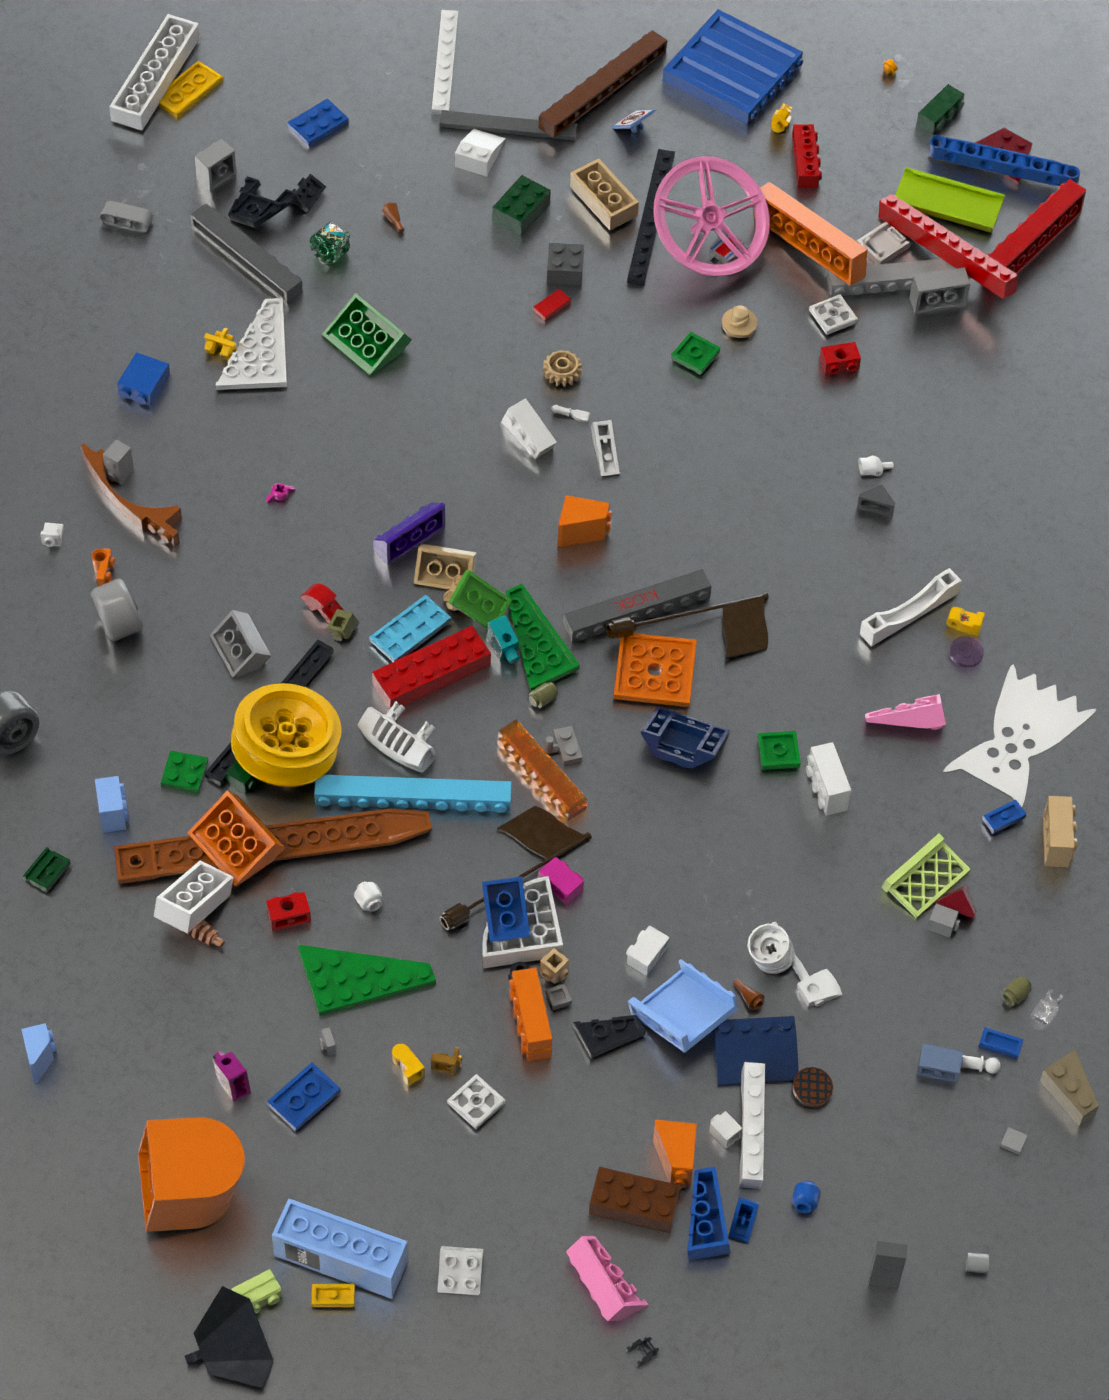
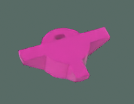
(279, 492)

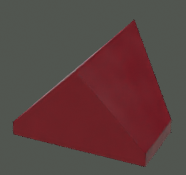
(960, 901)

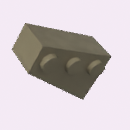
(1071, 1088)

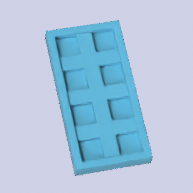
(410, 629)

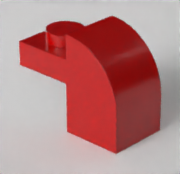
(321, 598)

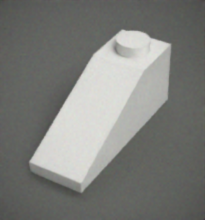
(605, 447)

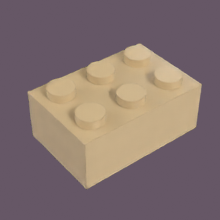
(1059, 831)

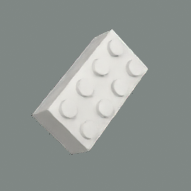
(193, 896)

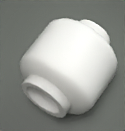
(368, 896)

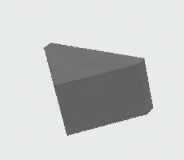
(877, 501)

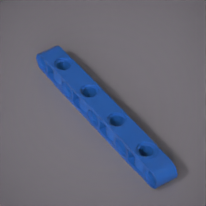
(1002, 161)

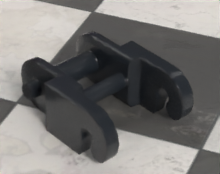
(639, 1344)

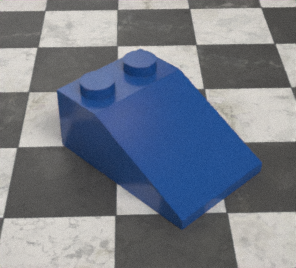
(505, 909)

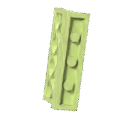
(911, 867)

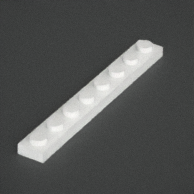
(445, 61)

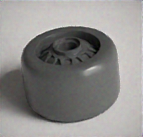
(17, 722)

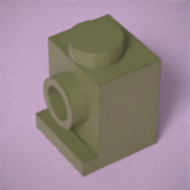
(342, 624)

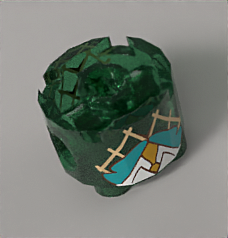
(330, 243)

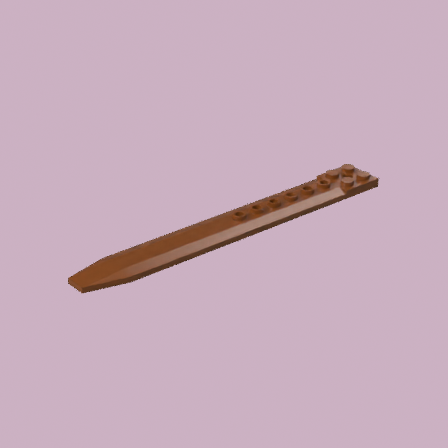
(299, 838)

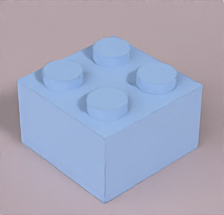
(111, 804)

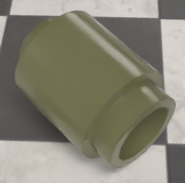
(543, 694)
(1017, 990)

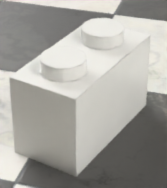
(647, 950)

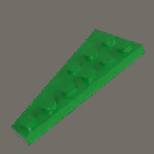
(540, 646)

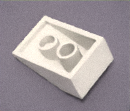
(478, 152)

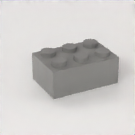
(939, 290)

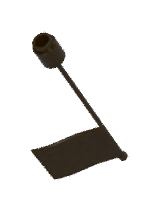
(741, 621)
(537, 832)

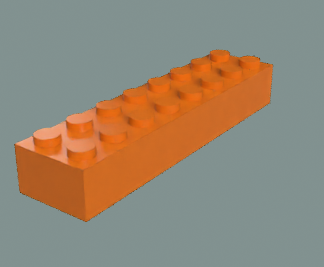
(814, 236)

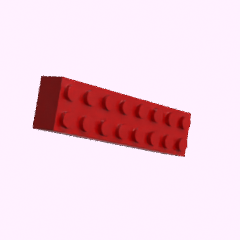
(1040, 227)

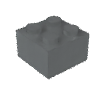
(565, 264)

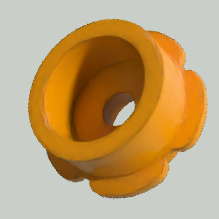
(890, 66)

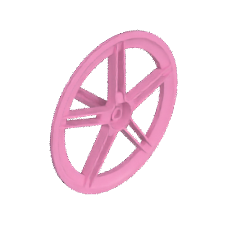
(711, 216)

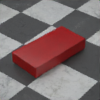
(551, 304)

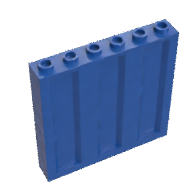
(732, 66)

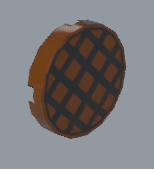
(812, 1087)

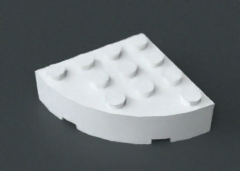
(542, 926)

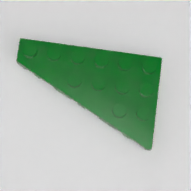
(353, 979)

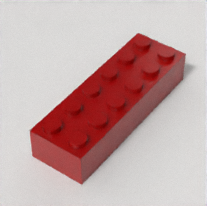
(431, 668)

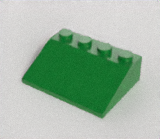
(366, 335)

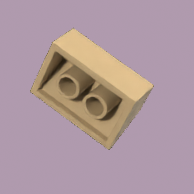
(439, 565)

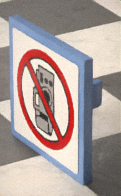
(633, 120)

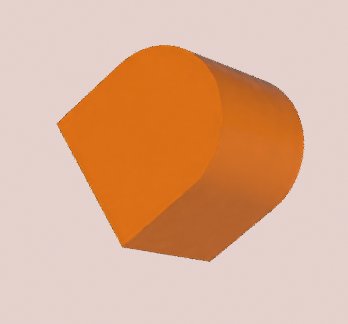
(188, 1172)

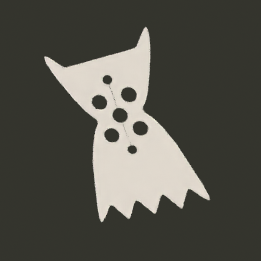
(1020, 705)

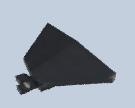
(232, 1340)

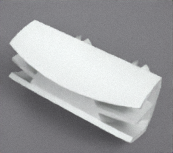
(396, 741)

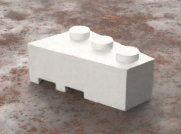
(528, 429)

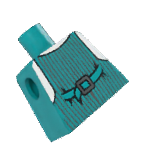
(503, 639)

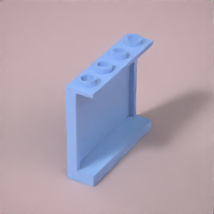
(685, 1007)

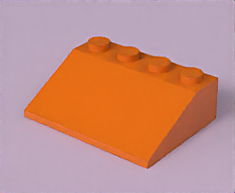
(235, 838)

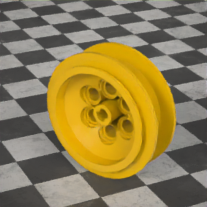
(285, 735)

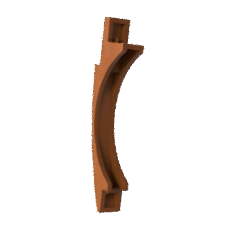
(156, 519)

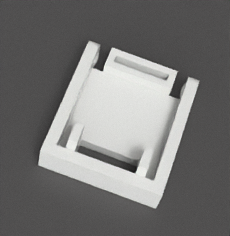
(885, 243)

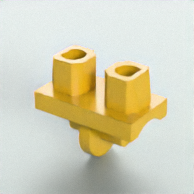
(781, 118)
(220, 340)

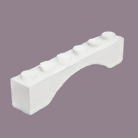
(888, 622)
(752, 1125)

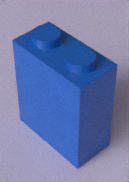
(143, 379)

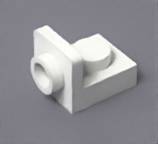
(52, 534)

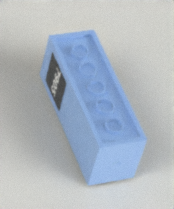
(340, 1248)

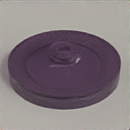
(966, 652)

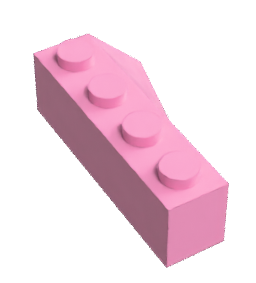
(604, 1280)

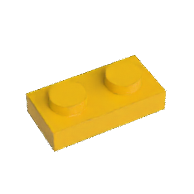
(333, 1295)

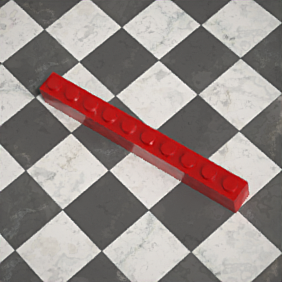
(948, 246)

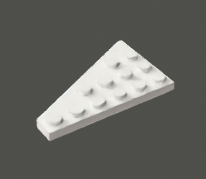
(260, 353)

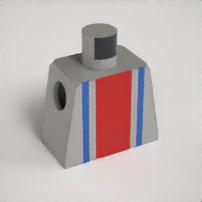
(720, 253)

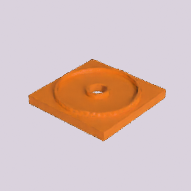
(669, 654)

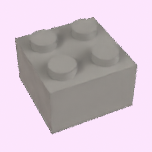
(215, 164)

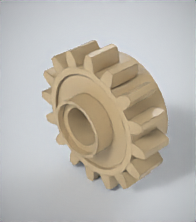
(562, 368)

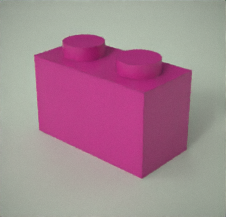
(563, 881)

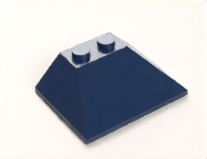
(682, 738)

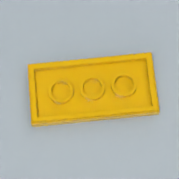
(189, 88)

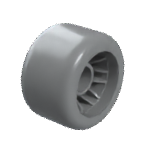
(116, 609)

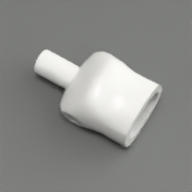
(873, 466)

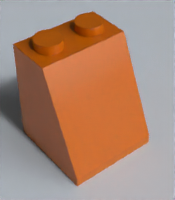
(583, 521)
(675, 1150)

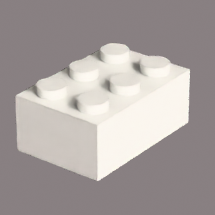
(828, 779)

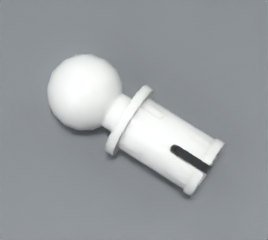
(991, 1065)

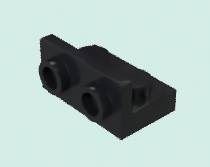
(308, 191)

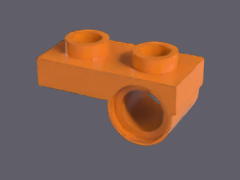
(102, 563)

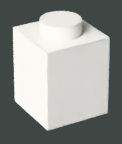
(725, 1129)

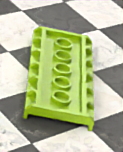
(950, 199)

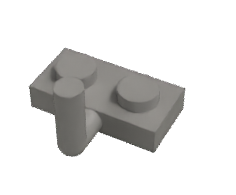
(565, 744)

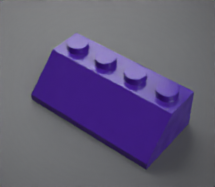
(410, 532)

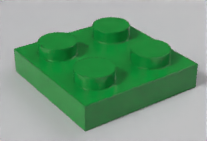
(695, 353)
(779, 750)
(184, 772)

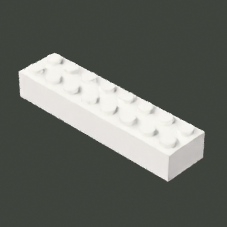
(154, 72)

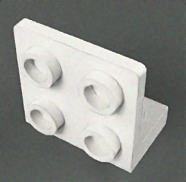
(460, 1270)

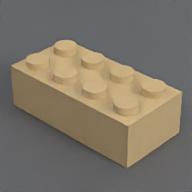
(604, 194)

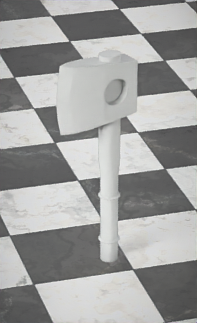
(817, 987)

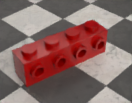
(805, 155)

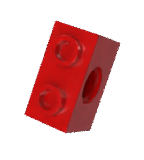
(840, 358)
(280, 918)

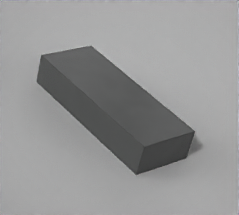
(887, 1265)

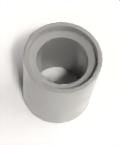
(977, 1263)

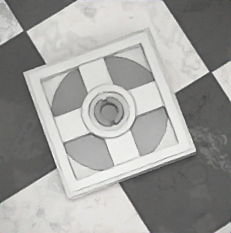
(833, 314)
(476, 1101)

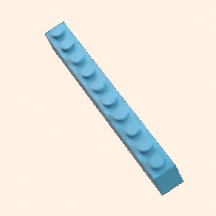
(413, 793)

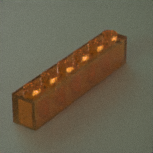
(542, 770)

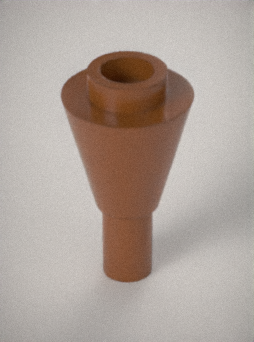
(391, 211)
(752, 997)

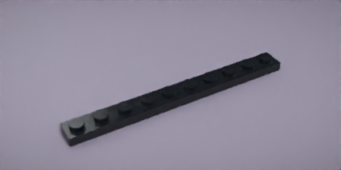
(647, 230)
(299, 675)

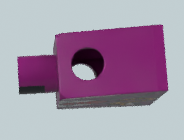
(228, 1069)

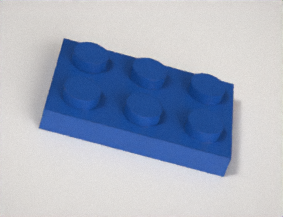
(318, 122)
(303, 1096)

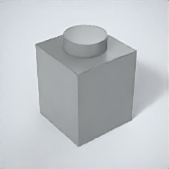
(943, 920)

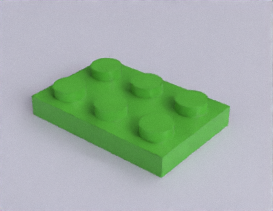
(479, 599)

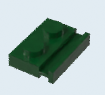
(46, 869)

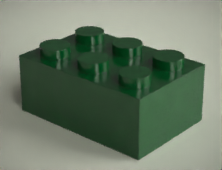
(521, 205)

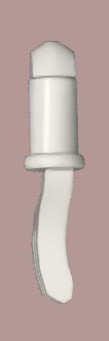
(578, 415)

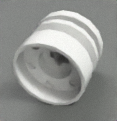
(767, 939)

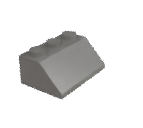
(239, 644)

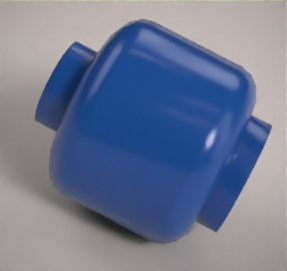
(806, 1196)

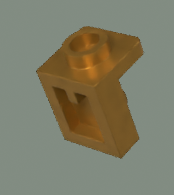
(446, 1063)

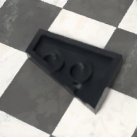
(608, 1034)

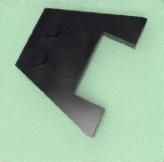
(255, 209)

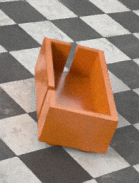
(530, 1014)

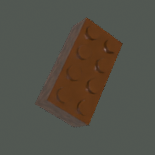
(634, 1199)

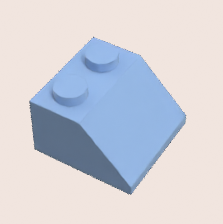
(39, 1049)

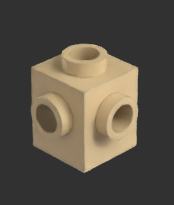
(554, 966)

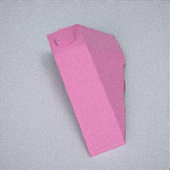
(924, 713)

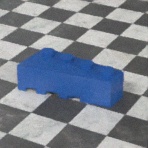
(707, 1224)

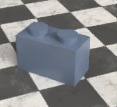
(940, 1062)

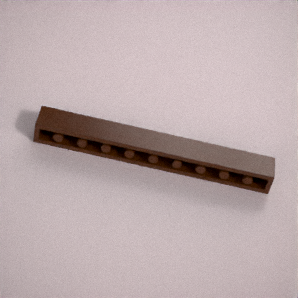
(602, 83)

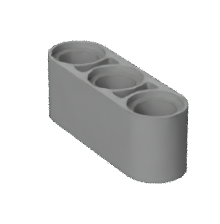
(126, 216)

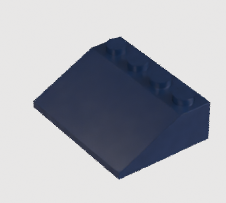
(756, 1041)

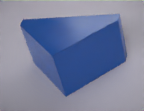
(743, 1219)

